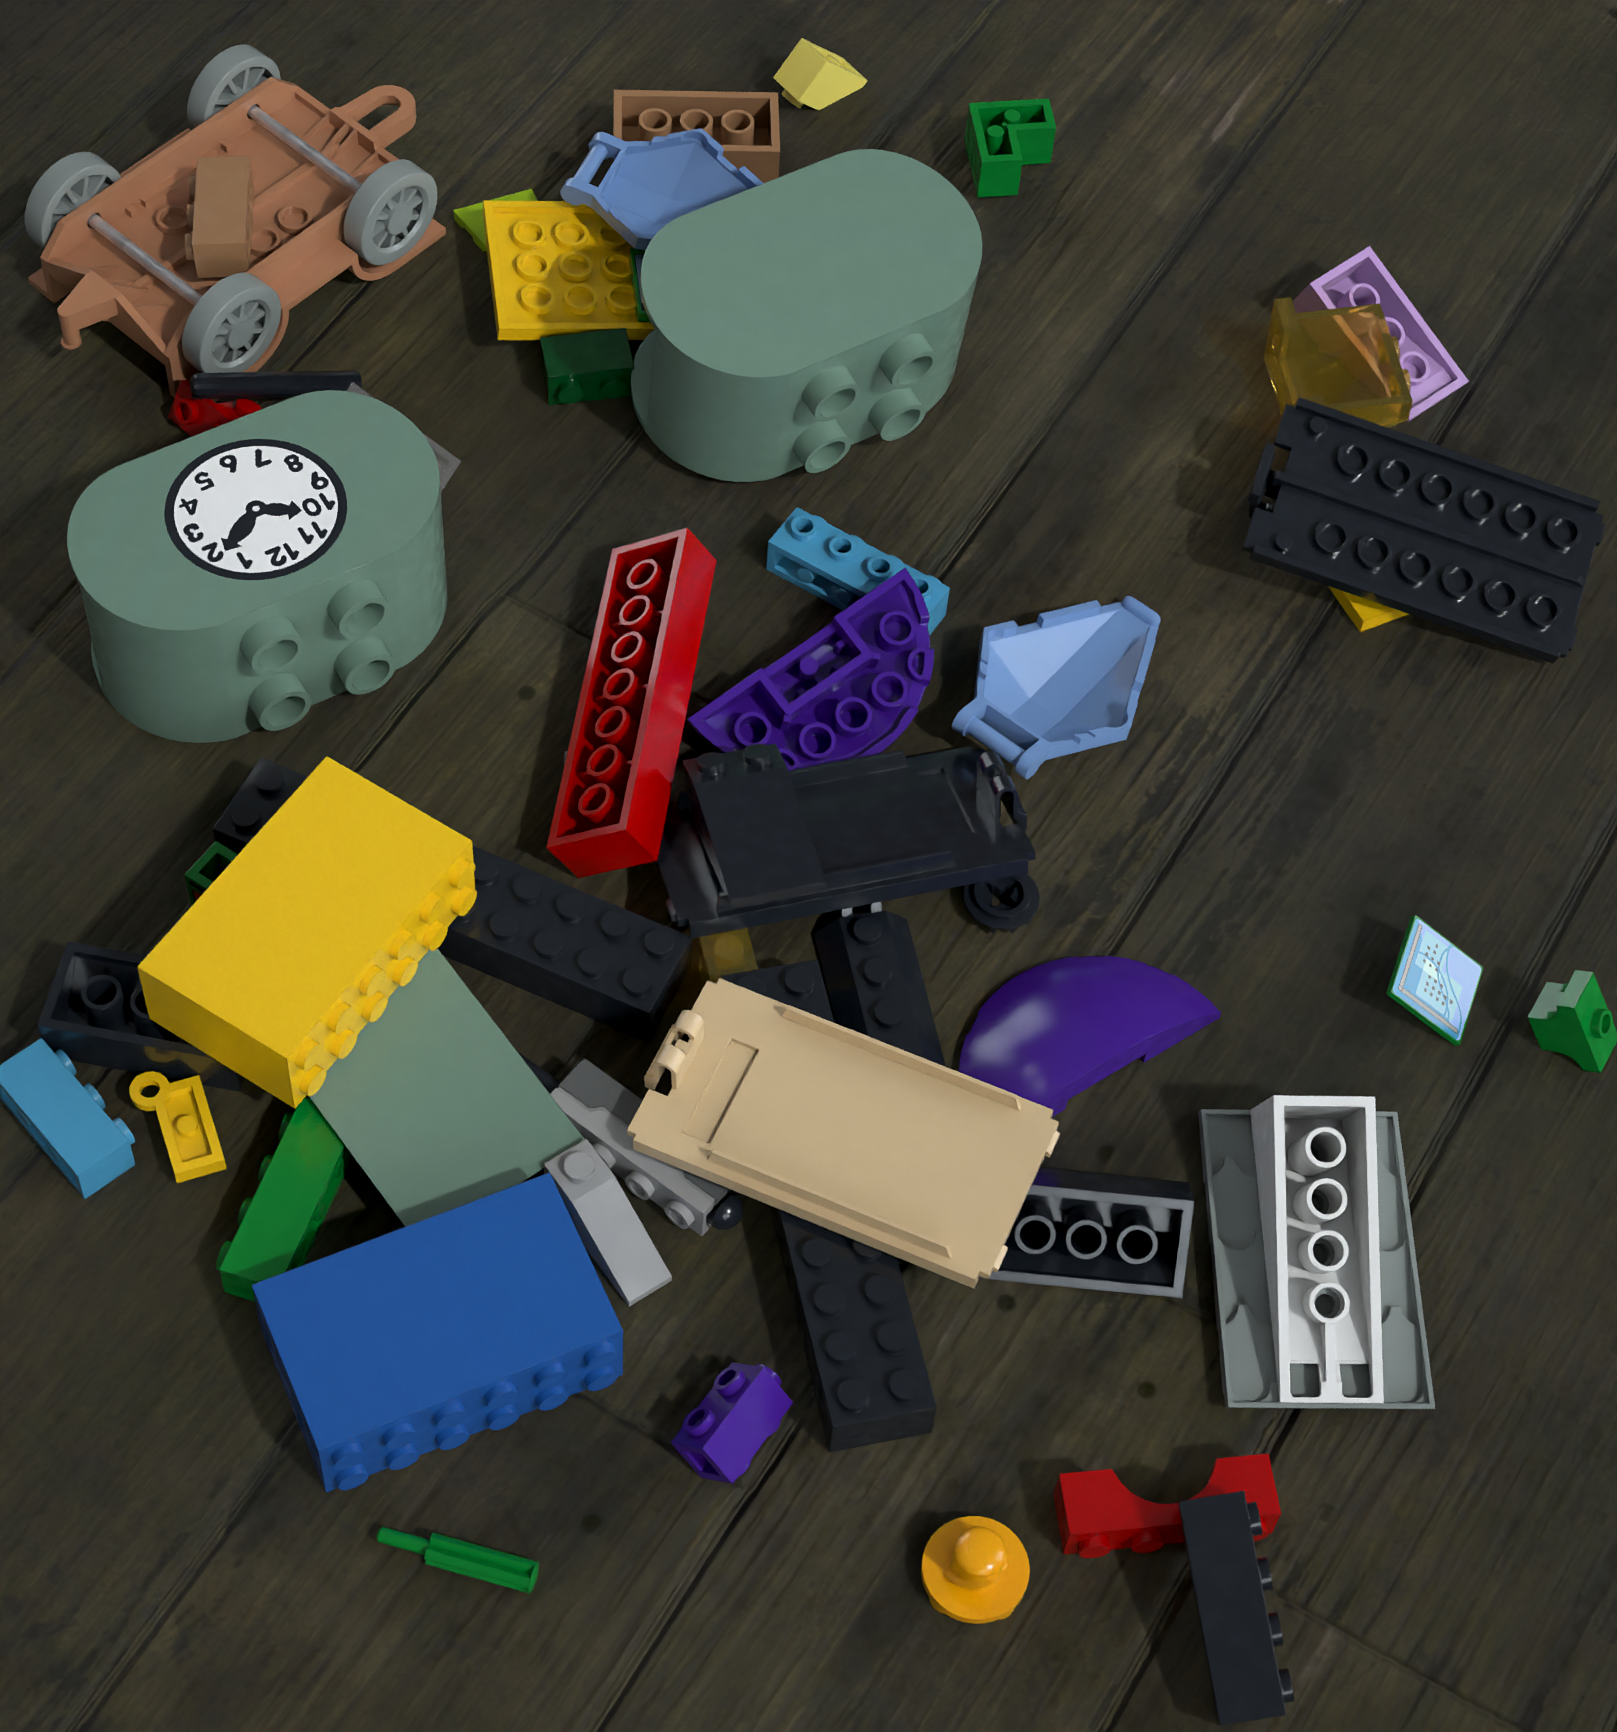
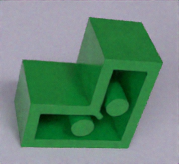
(1005, 137)

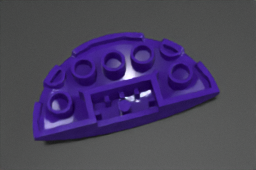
(838, 691)
(1077, 1024)

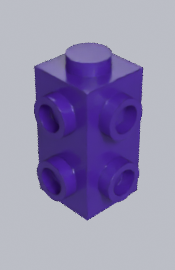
(732, 1421)

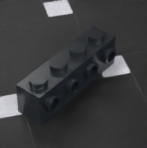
(1233, 1609)

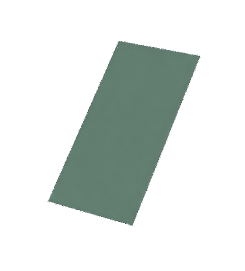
(440, 1100)

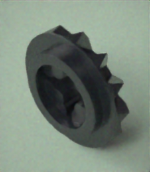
(1022, 902)

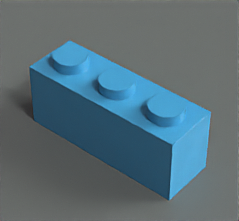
(66, 1117)

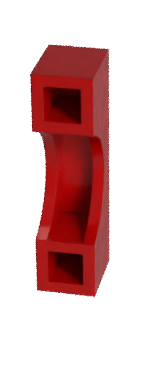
(1103, 1515)

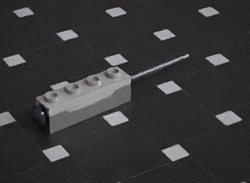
(602, 1114)

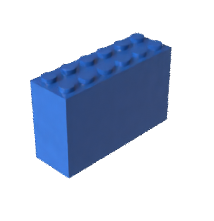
(439, 1332)

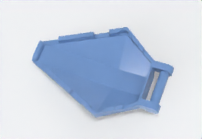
(654, 181)
(1060, 681)

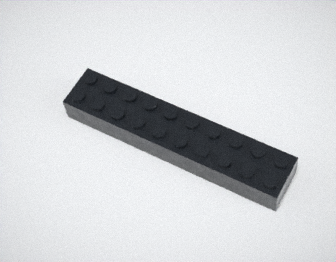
(526, 927)
(846, 1293)

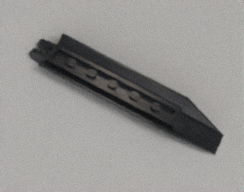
(877, 980)

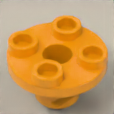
(975, 1570)

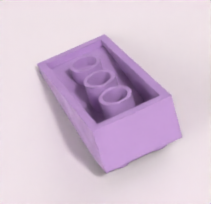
(1367, 282)

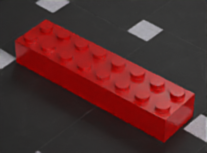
(632, 705)

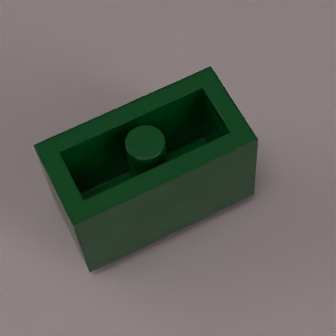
(586, 366)

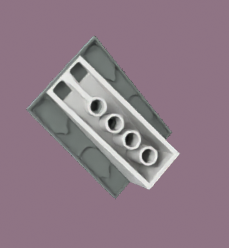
(1313, 1256)

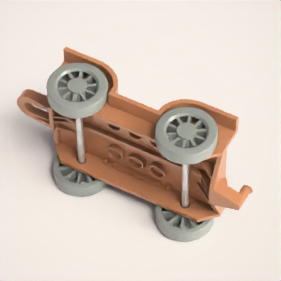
(320, 207)

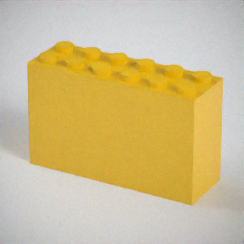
(309, 931)

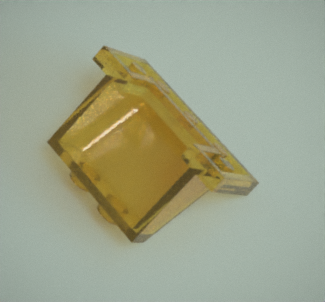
(1338, 361)

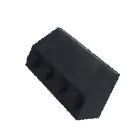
(103, 1020)
(1101, 1233)

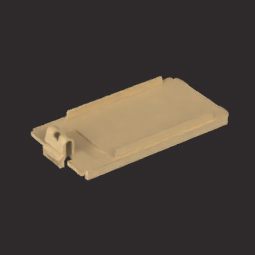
(844, 1131)

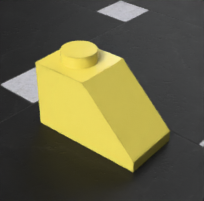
(816, 76)

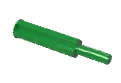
(467, 1558)

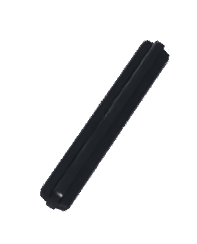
(269, 383)

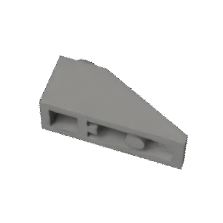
(607, 1223)

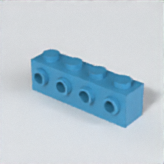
(842, 565)

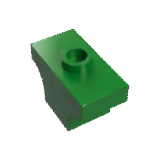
(1575, 1021)

